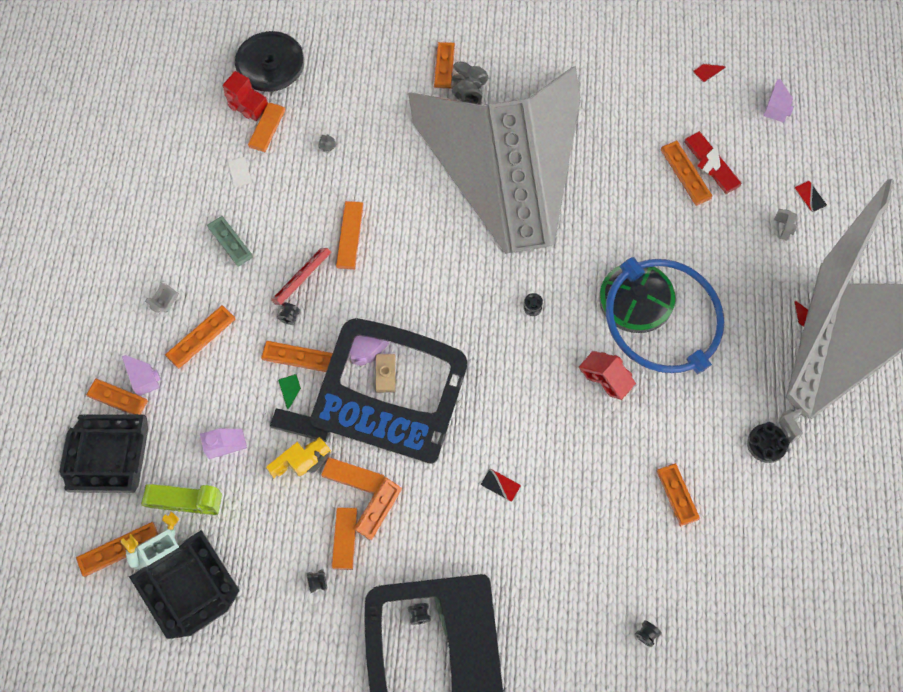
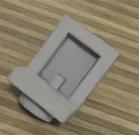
(788, 218)
(162, 299)
(790, 426)

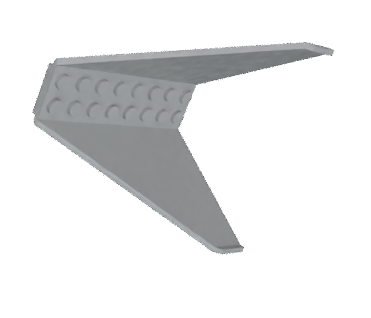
(507, 157)
(847, 326)

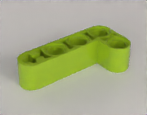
(199, 501)

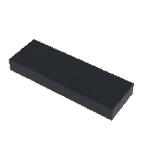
(296, 424)

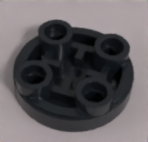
(767, 443)

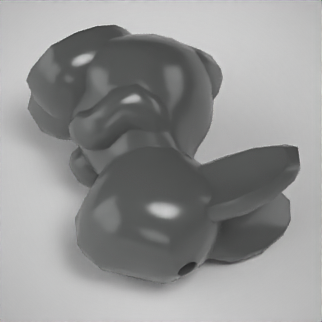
(470, 82)

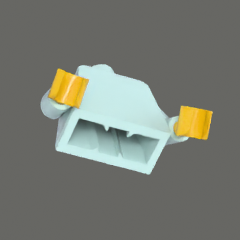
(154, 548)

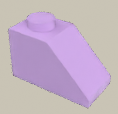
(779, 103)
(365, 349)
(141, 375)
(222, 442)

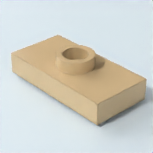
(385, 373)

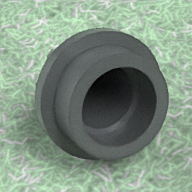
(327, 143)

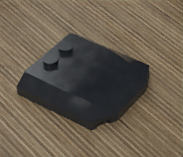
(104, 453)
(186, 588)

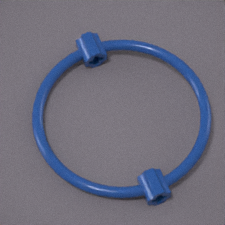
(698, 360)

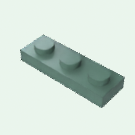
(230, 241)

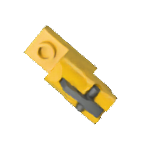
(300, 459)

